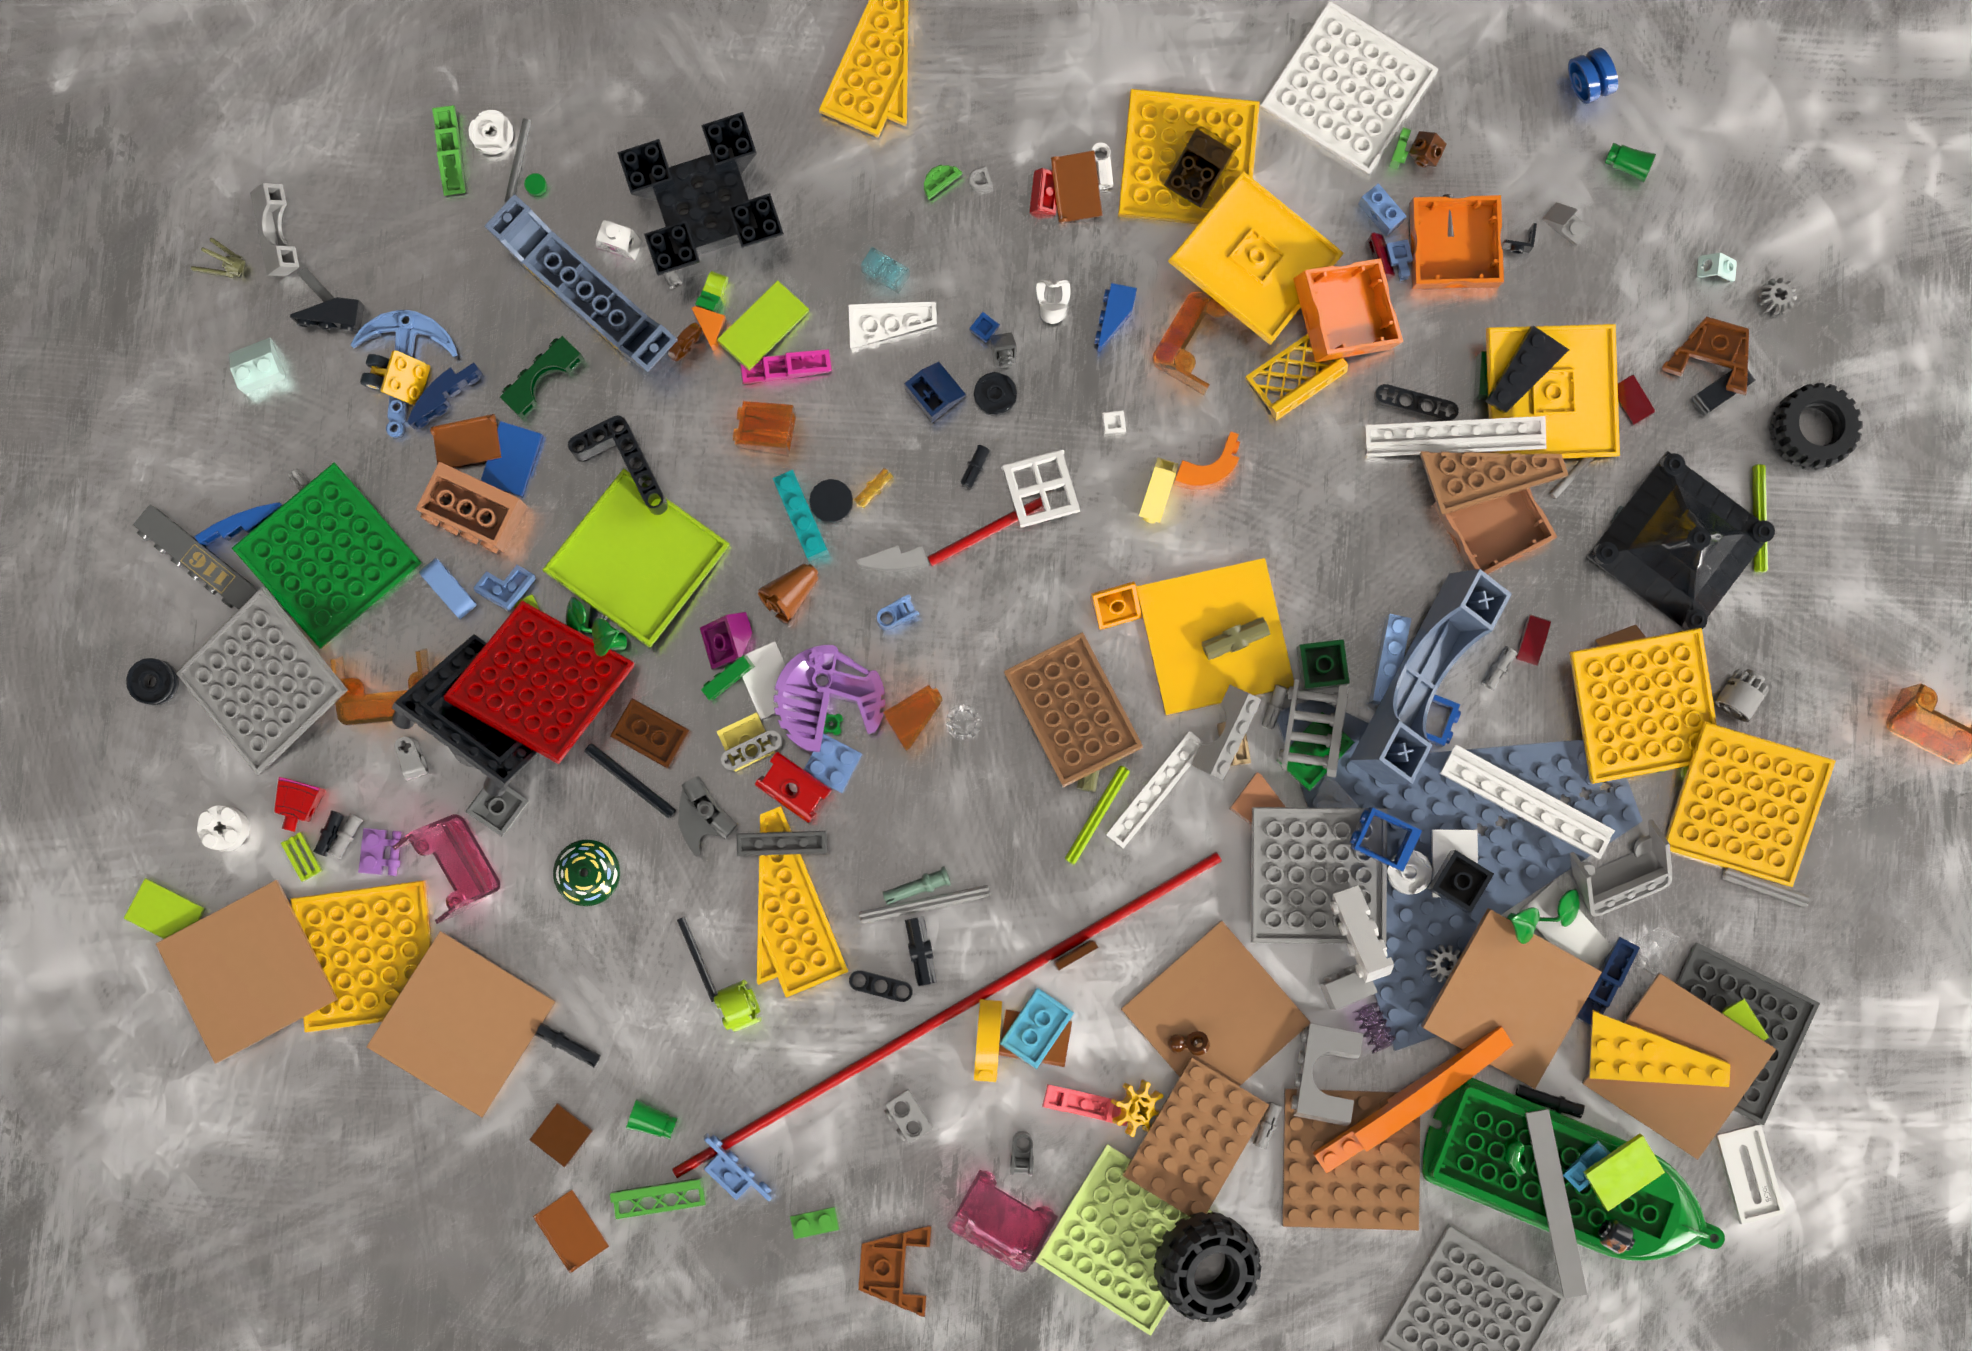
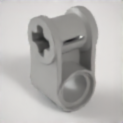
(411, 762)

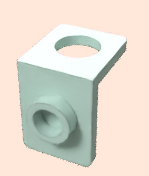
(1722, 266)

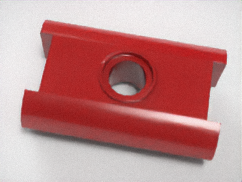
(808, 792)

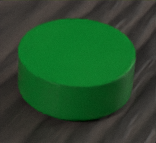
(535, 184)

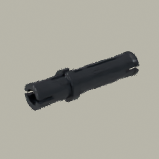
(566, 1044)
(1553, 1102)

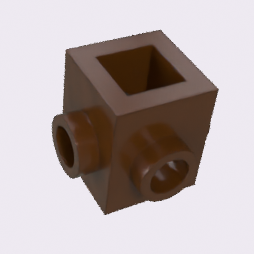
(1427, 149)

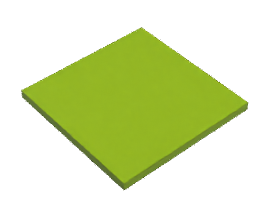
(635, 562)

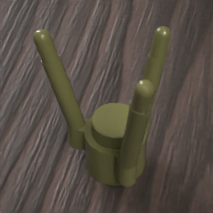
(233, 264)

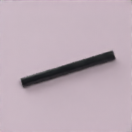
(699, 962)

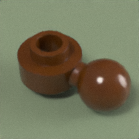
(1178, 1043)

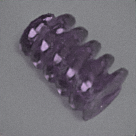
(1374, 1026)

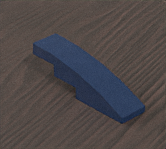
(1612, 977)

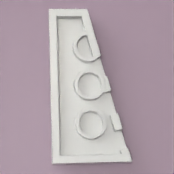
(886, 320)

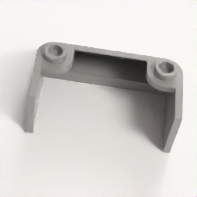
(1626, 878)

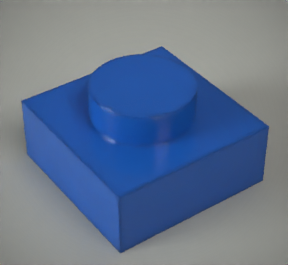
(984, 327)

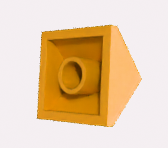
(1116, 605)

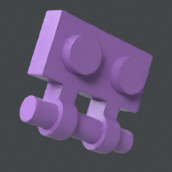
(373, 852)

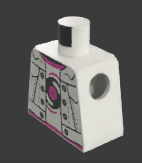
(616, 240)

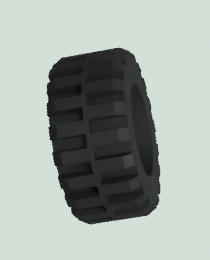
(1839, 411)

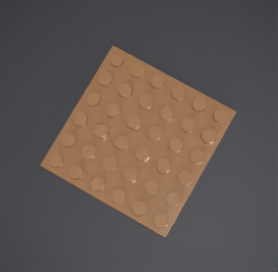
(1362, 1193)

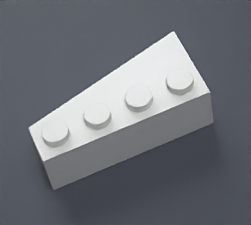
(1361, 934)

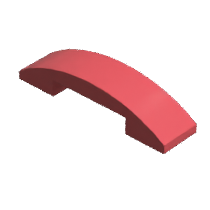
(1080, 1103)

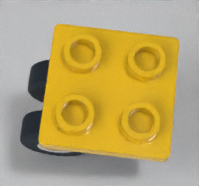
(398, 376)

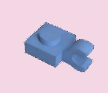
(1399, 255)

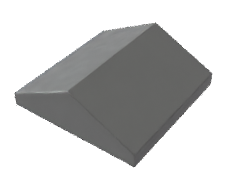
(497, 811)

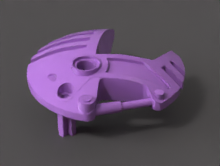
(805, 703)

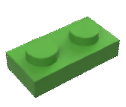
(814, 1222)

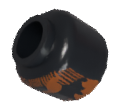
(1616, 1235)

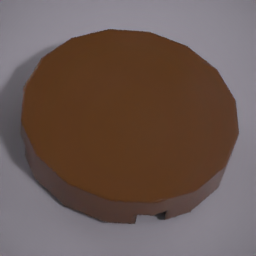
(686, 338)

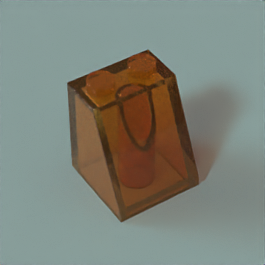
(765, 427)
(914, 715)

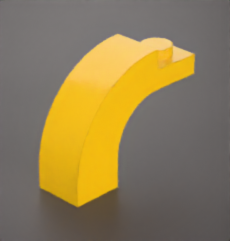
(988, 1040)

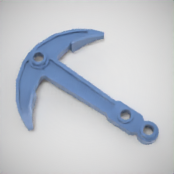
(404, 343)

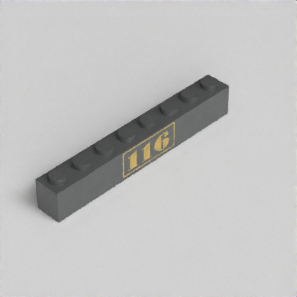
(197, 558)

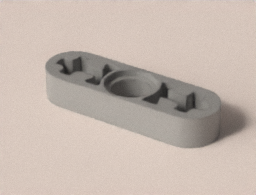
(769, 749)

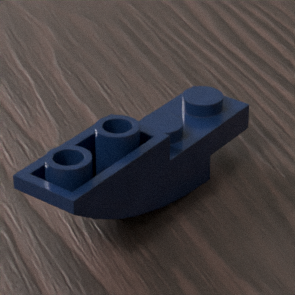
(434, 399)

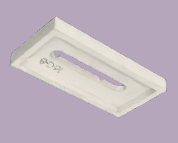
(1770, 1198)

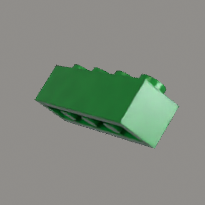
(727, 678)

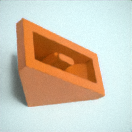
(711, 324)

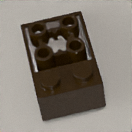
(1200, 166)

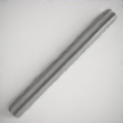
(924, 904)

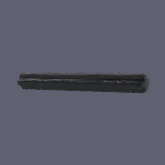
(629, 780)

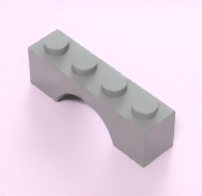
(268, 208)
(1239, 712)

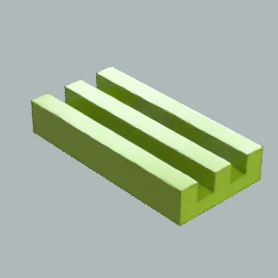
(292, 840)

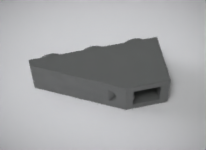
(1003, 349)

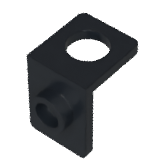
(1519, 247)

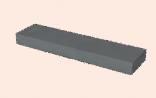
(781, 843)

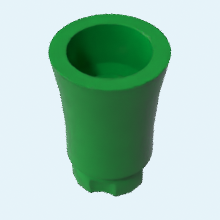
(1630, 160)
(650, 1120)

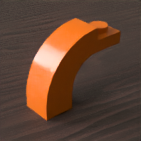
(1204, 477)

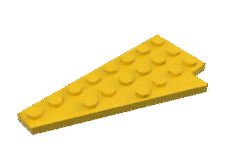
(873, 71)

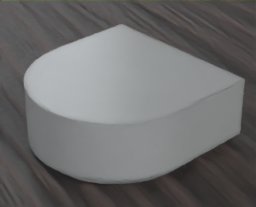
(980, 179)

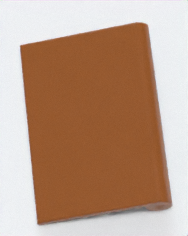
(1076, 186)
(467, 441)
(1057, 1053)
(570, 1231)

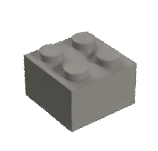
(1345, 988)

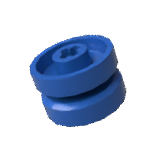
(1593, 75)

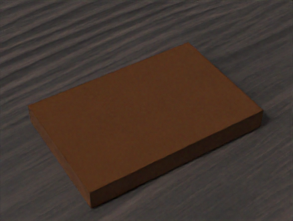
(650, 733)
(1075, 954)

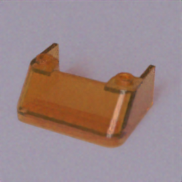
(1171, 353)
(362, 708)

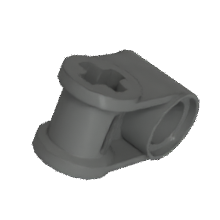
(1022, 1156)

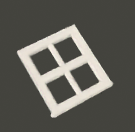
(1041, 487)

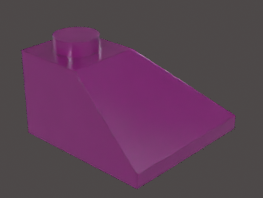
(726, 638)

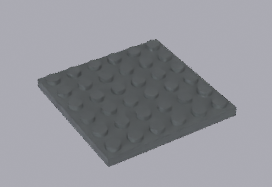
(1778, 1008)

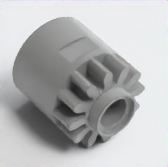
(1742, 694)

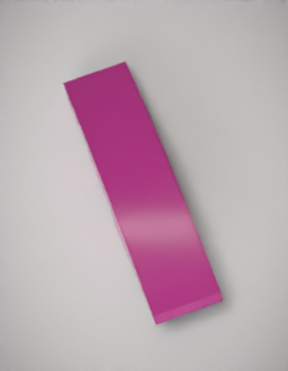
(787, 366)

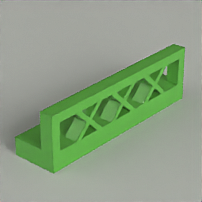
(653, 1191)

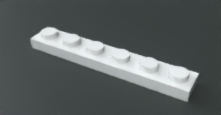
(1155, 790)

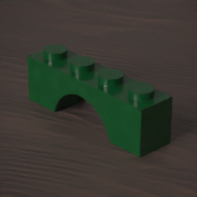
(559, 357)

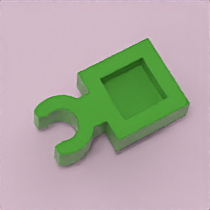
(1400, 154)

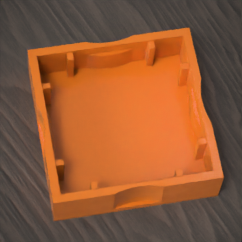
(1462, 261)
(1348, 310)

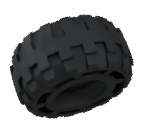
(1186, 1248)

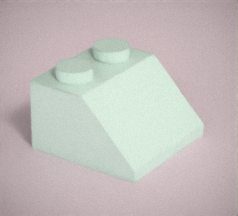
(256, 366)

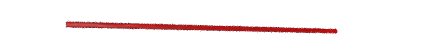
(949, 1013)

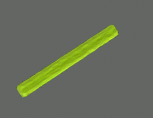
(1760, 512)
(1097, 815)

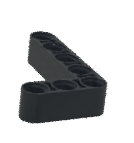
(629, 456)

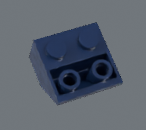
(934, 390)

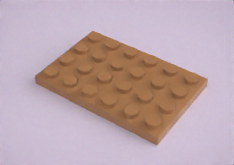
(1073, 709)
(1195, 1139)

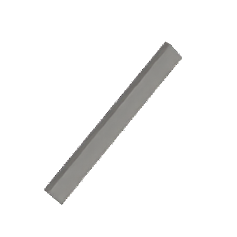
(1556, 1203)

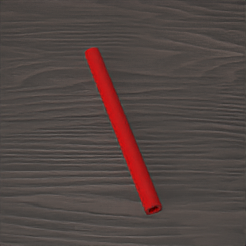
(983, 533)

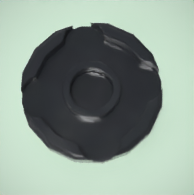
(995, 394)
(831, 501)

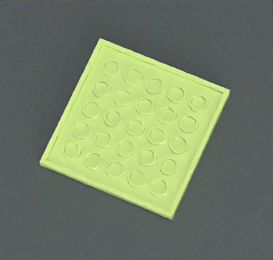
(1110, 1242)

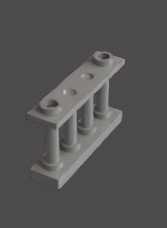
(1332, 741)

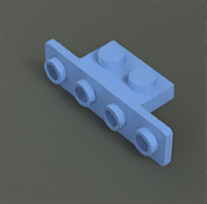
(730, 1173)

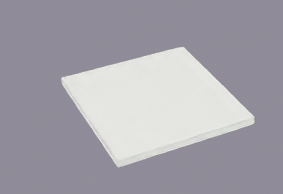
(1348, 88)

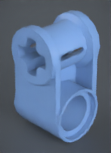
(898, 613)

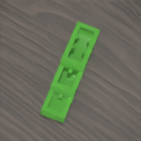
(449, 150)

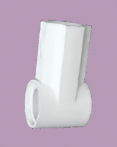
(1103, 166)

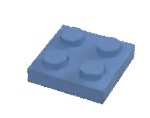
(833, 763)

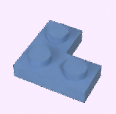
(505, 592)

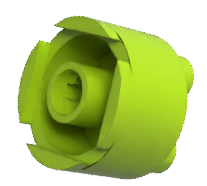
(738, 1006)

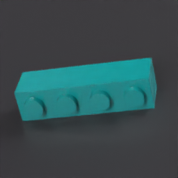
(800, 515)

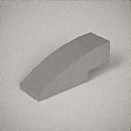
(894, 561)

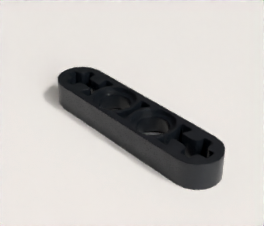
(1415, 406)

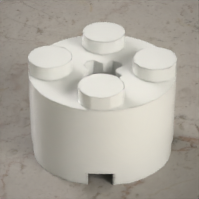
(210, 826)

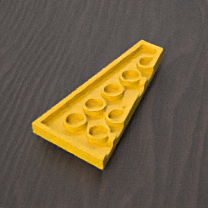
(1638, 1055)

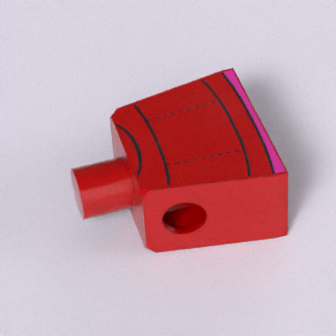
(296, 801)

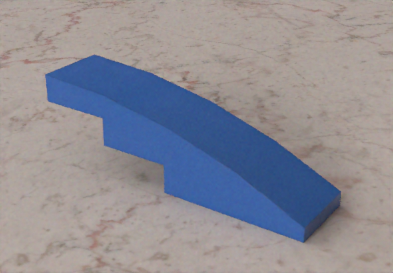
(235, 524)

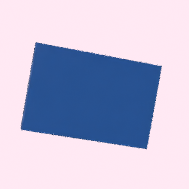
(518, 456)

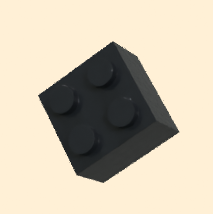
(1460, 881)

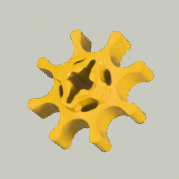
(1137, 1107)

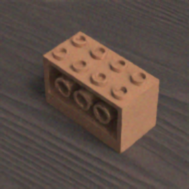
(471, 494)

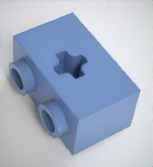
(1382, 210)

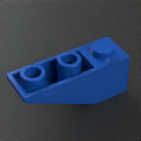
(1118, 309)

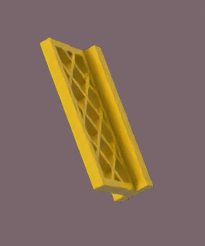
(1303, 391)

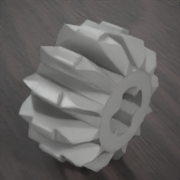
(1781, 303)
(1447, 954)

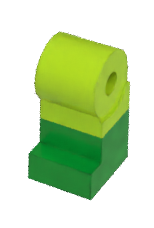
(712, 292)

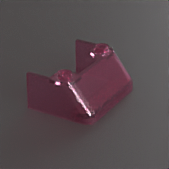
(459, 859)

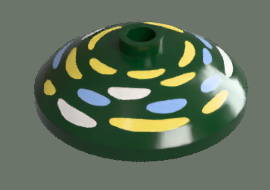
(602, 872)

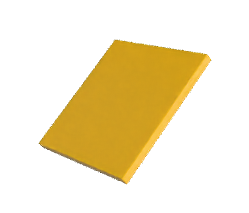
(1250, 254)
(1574, 395)
(1201, 606)

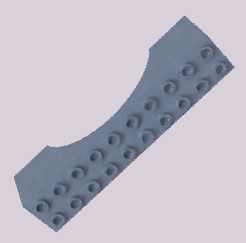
(1460, 616)

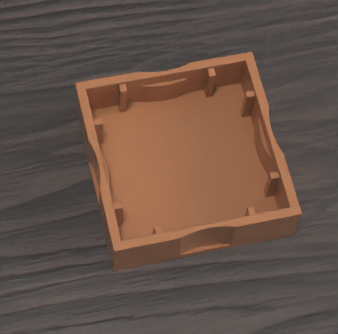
(1498, 530)

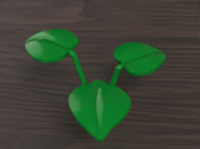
(604, 634)
(1527, 919)

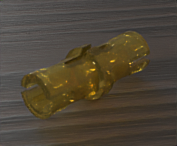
(873, 488)

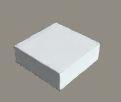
(1113, 422)

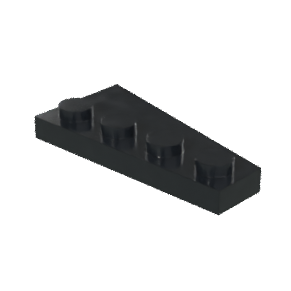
(1527, 366)

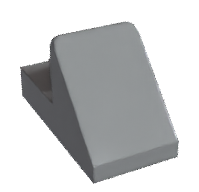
(1564, 221)

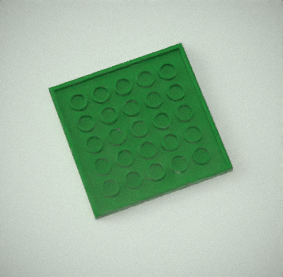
(327, 555)

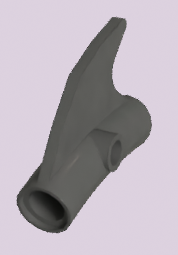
(695, 823)

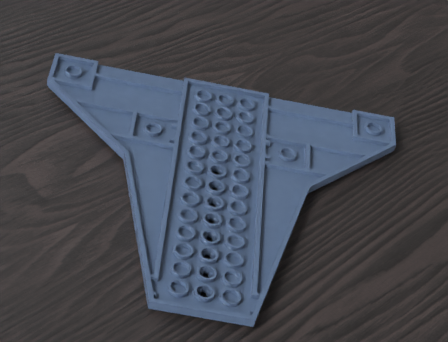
(1518, 855)

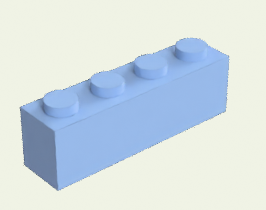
(1390, 654)

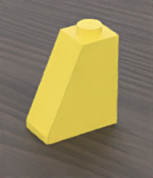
(1158, 490)

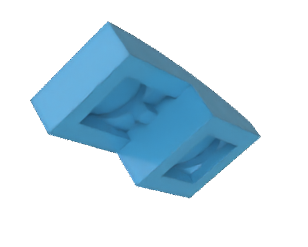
(1592, 1155)

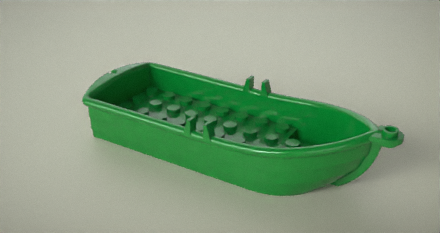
(1471, 1161)

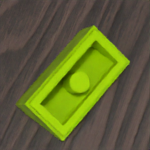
(1744, 1016)

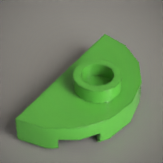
(939, 178)

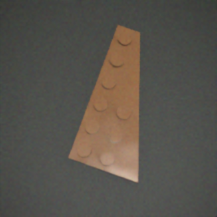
(1475, 477)

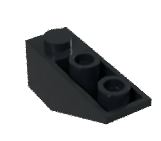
(335, 313)

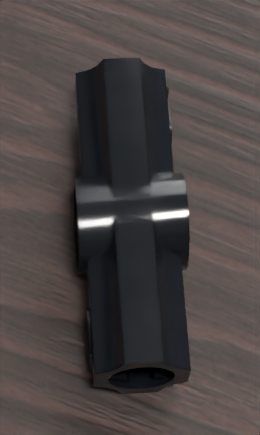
(920, 951)

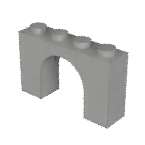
(1309, 1100)

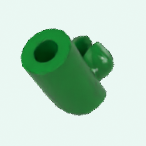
(1513, 1157)

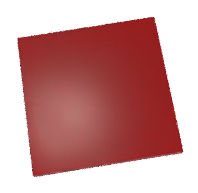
(538, 682)

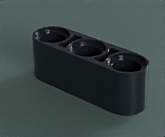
(1716, 393)
(869, 986)

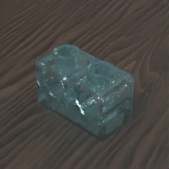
(885, 270)

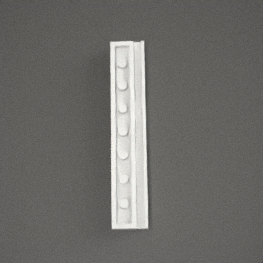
(1456, 436)
(1527, 802)

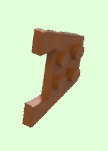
(1717, 344)
(884, 1265)

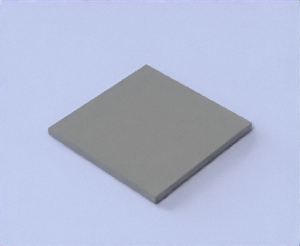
(261, 681)
(1304, 860)
(1472, 1302)

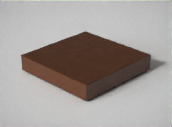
(561, 1135)

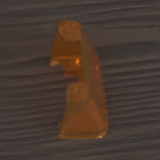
(1920, 724)

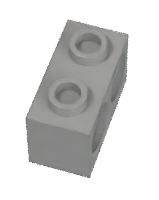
(913, 1113)

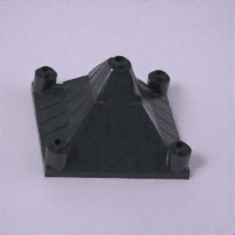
(1680, 543)
(466, 736)

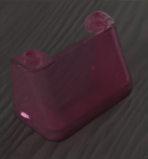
(1001, 1223)

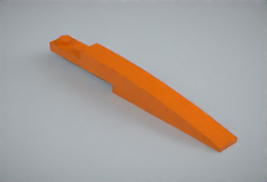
(1414, 1100)

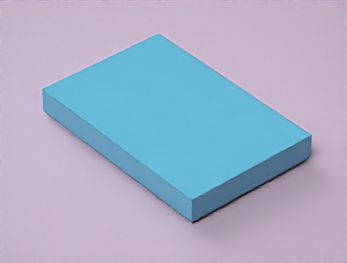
(1036, 1028)

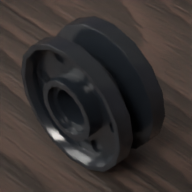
(138, 681)

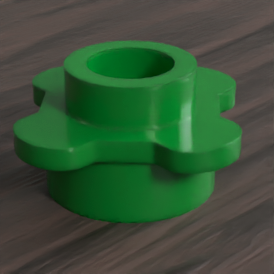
(835, 728)

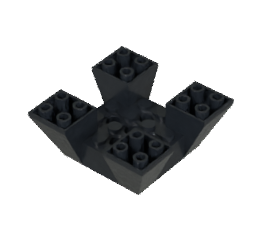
(673, 189)

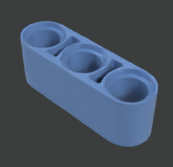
(448, 588)

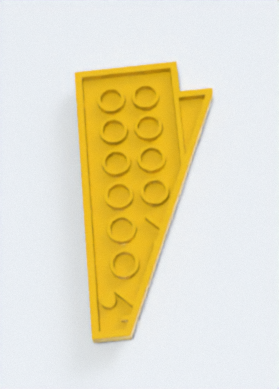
(792, 924)

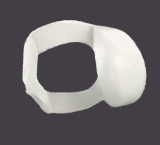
(1053, 312)

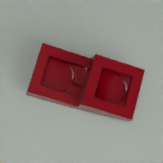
(1533, 639)

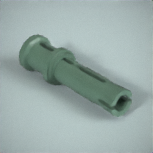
(926, 883)

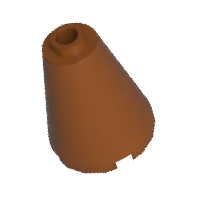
(789, 591)

